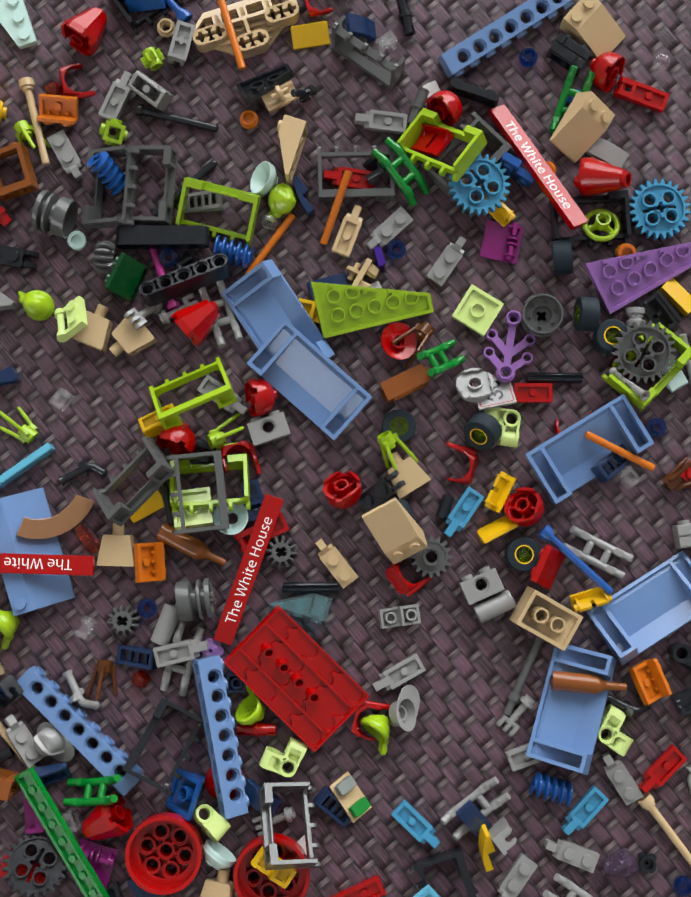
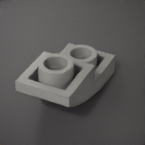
(608, 153)
(399, 616)

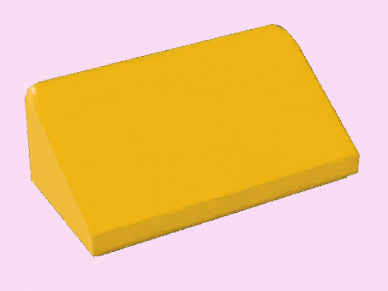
(310, 35)
(677, 296)
(150, 423)
(152, 505)
(495, 529)

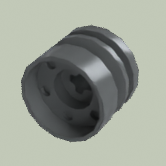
(54, 214)
(541, 305)
(193, 600)

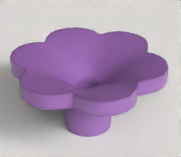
(215, 646)

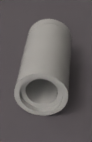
(494, 606)
(165, 625)

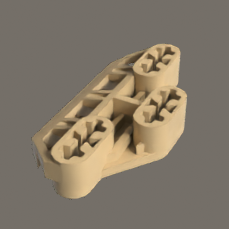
(247, 27)

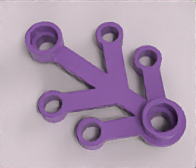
(508, 350)

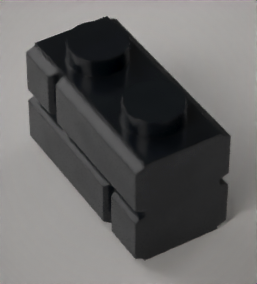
(569, 52)

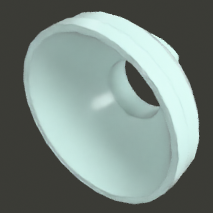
(263, 178)
(239, 526)
(218, 855)

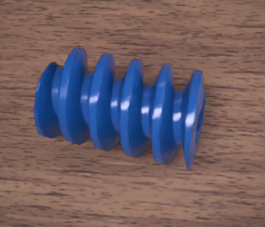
(108, 170)
(234, 253)
(552, 788)

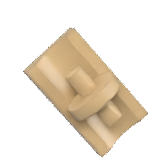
(279, 96)
(367, 269)

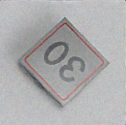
(501, 396)

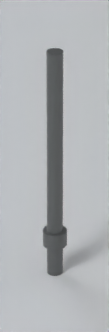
(514, 696)

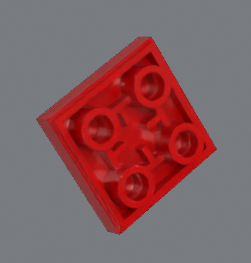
(547, 566)

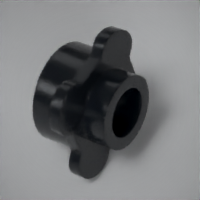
(651, 866)

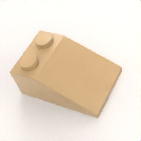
(593, 26)
(581, 125)
(292, 138)
(395, 530)
(546, 618)

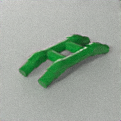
(567, 90)
(391, 169)
(439, 351)
(88, 783)

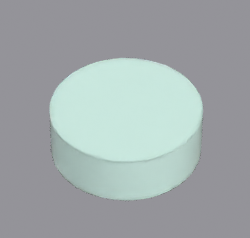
(77, 240)

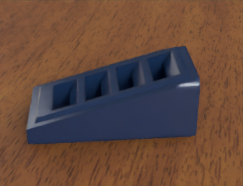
(9, 376)
(603, 472)
(151, 665)
(52, 773)
(321, 803)

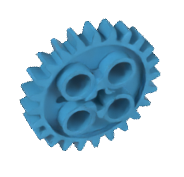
(494, 177)
(662, 225)

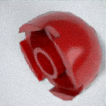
(606, 69)
(446, 105)
(260, 396)
(177, 438)
(342, 489)
(524, 507)

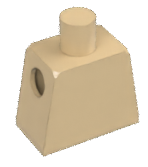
(97, 331)
(130, 339)
(410, 473)
(116, 548)
(219, 886)

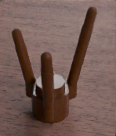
(423, 333)
(672, 479)
(102, 668)

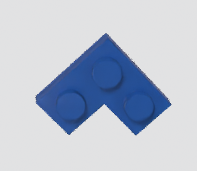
(514, 170)

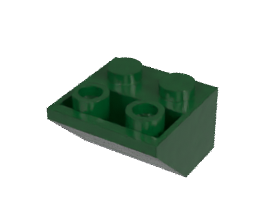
(125, 278)

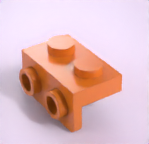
(58, 109)
(149, 562)
(650, 681)

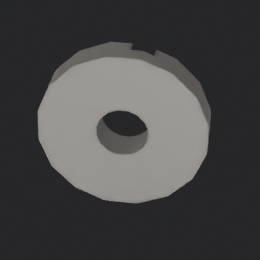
(475, 394)

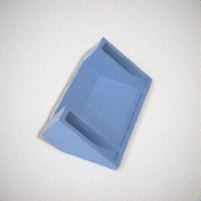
(265, 300)
(309, 379)
(567, 458)
(30, 591)
(646, 609)
(570, 721)

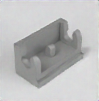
(181, 42)
(498, 834)

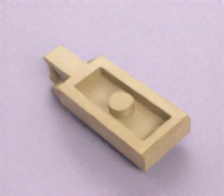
(348, 233)
(336, 563)

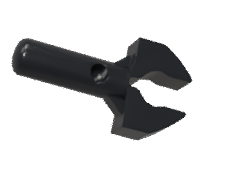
(304, 94)

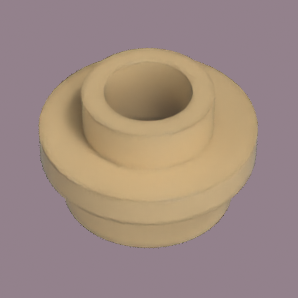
(165, 22)

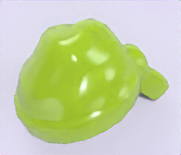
(281, 200)
(37, 304)
(8, 626)
(250, 709)
(379, 728)

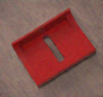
(432, 140)

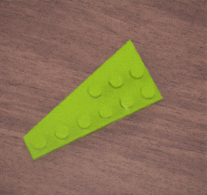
(354, 308)

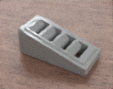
(204, 208)

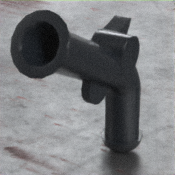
(82, 471)
(626, 705)

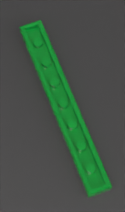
(60, 834)

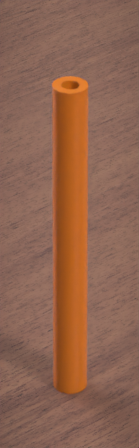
(231, 34)
(336, 206)
(272, 242)
(620, 451)

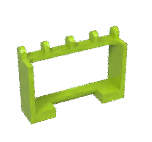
(470, 134)
(241, 195)
(679, 345)
(223, 396)
(234, 462)

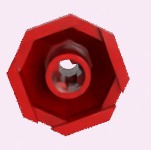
(85, 30)
(197, 320)
(108, 821)

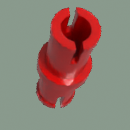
(257, 729)

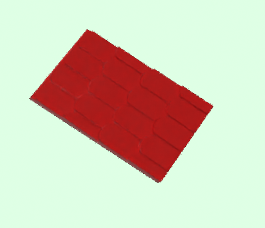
(296, 678)

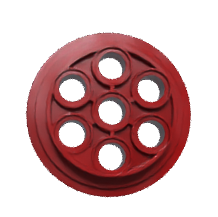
(160, 879)
(249, 887)

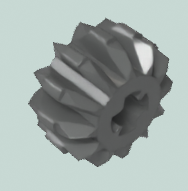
(104, 256)
(280, 545)
(122, 612)

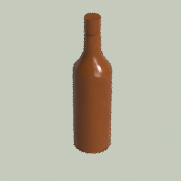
(187, 544)
(582, 683)

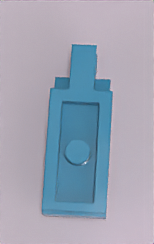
(463, 511)
(584, 810)
(415, 823)

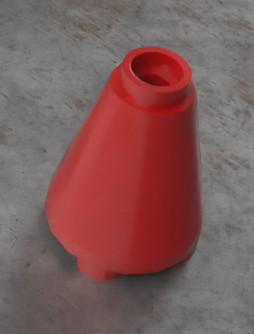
(600, 177)

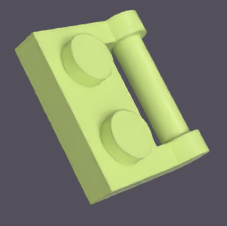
(76, 319)

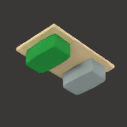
(350, 796)

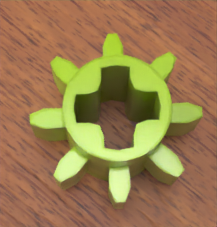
(152, 58)

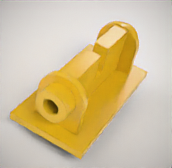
(502, 215)
(500, 493)
(583, 600)

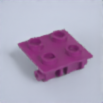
(501, 242)
(100, 857)

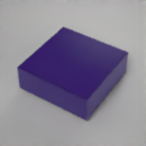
(379, 258)

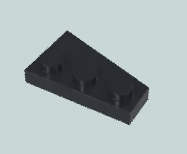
(262, 84)

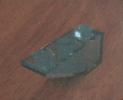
(310, 605)

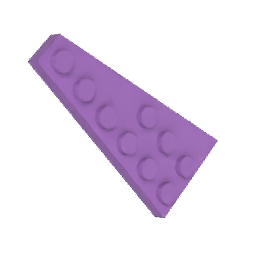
(633, 275)

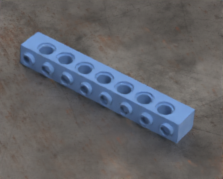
(449, 59)
(67, 727)
(239, 804)

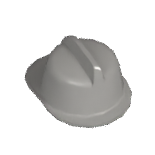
(405, 709)
(52, 743)

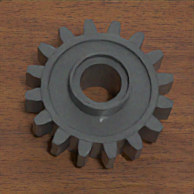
(440, 561)

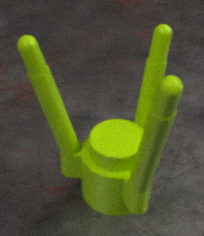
(24, 131)
(27, 433)
(216, 439)
(387, 443)

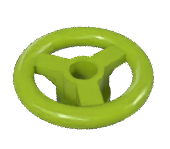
(602, 223)

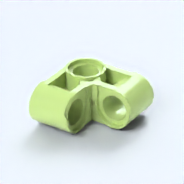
(510, 432)
(615, 740)
(274, 759)
(214, 826)

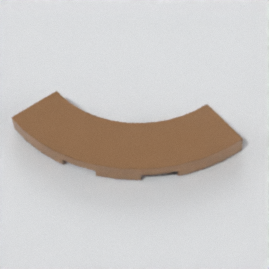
(58, 524)

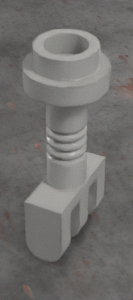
(140, 316)
(165, 317)
(527, 702)
(288, 814)

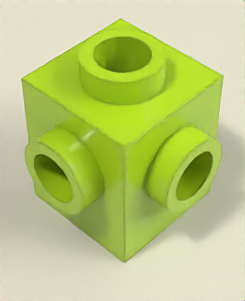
(121, 133)

